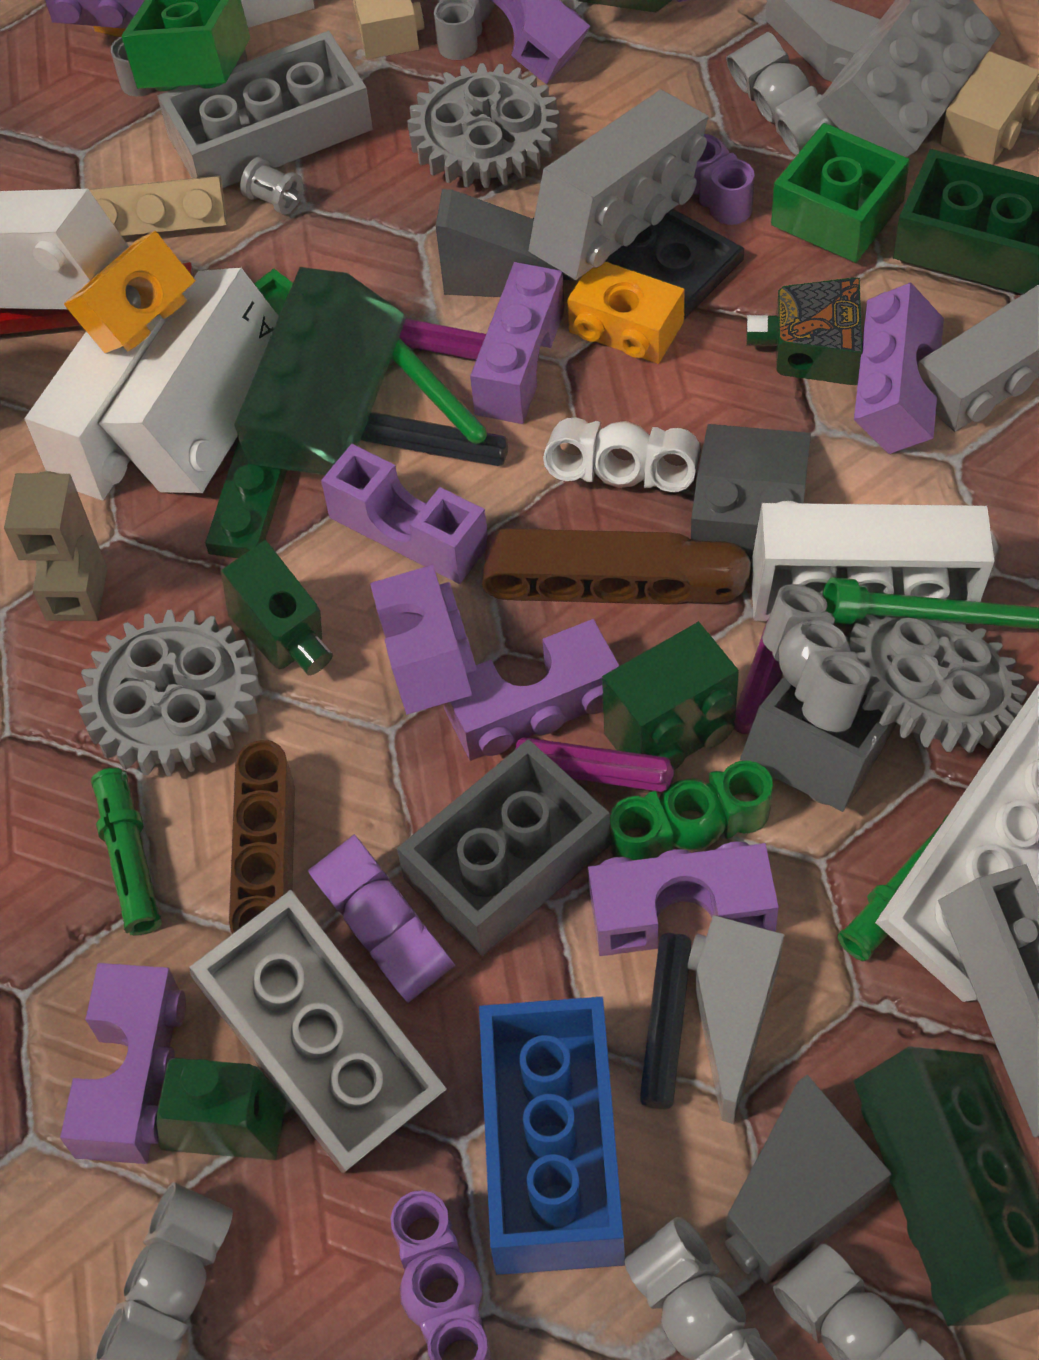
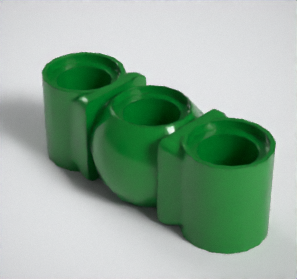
(713, 800)

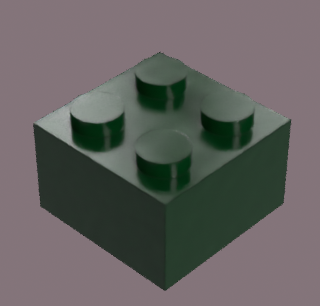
(672, 698)

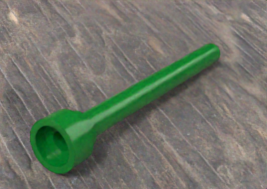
(439, 393)
(851, 601)

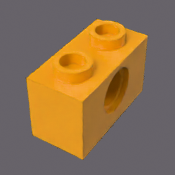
(103, 303)
(626, 311)

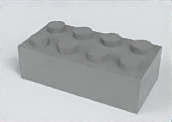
(908, 71)
(269, 110)
(617, 183)
(316, 1030)

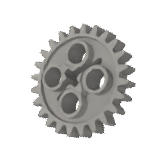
(484, 125)
(937, 680)
(169, 692)

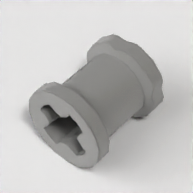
(271, 185)

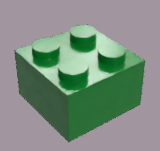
(185, 42)
(839, 192)

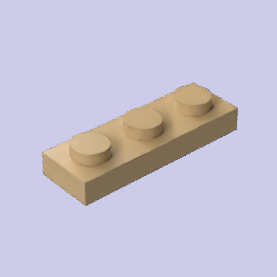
(164, 205)

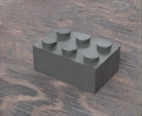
(505, 846)

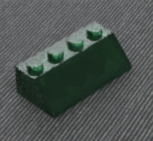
(318, 373)
(958, 1181)

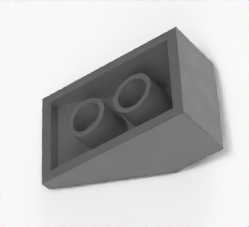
(740, 473)
(811, 759)

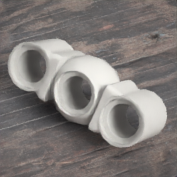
(599, 460)

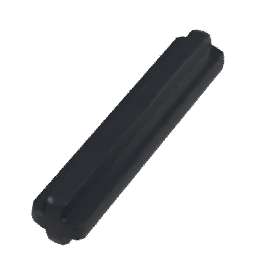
(433, 439)
(665, 1021)

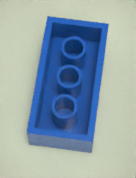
(550, 1137)

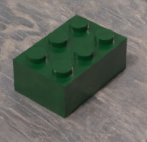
(972, 222)

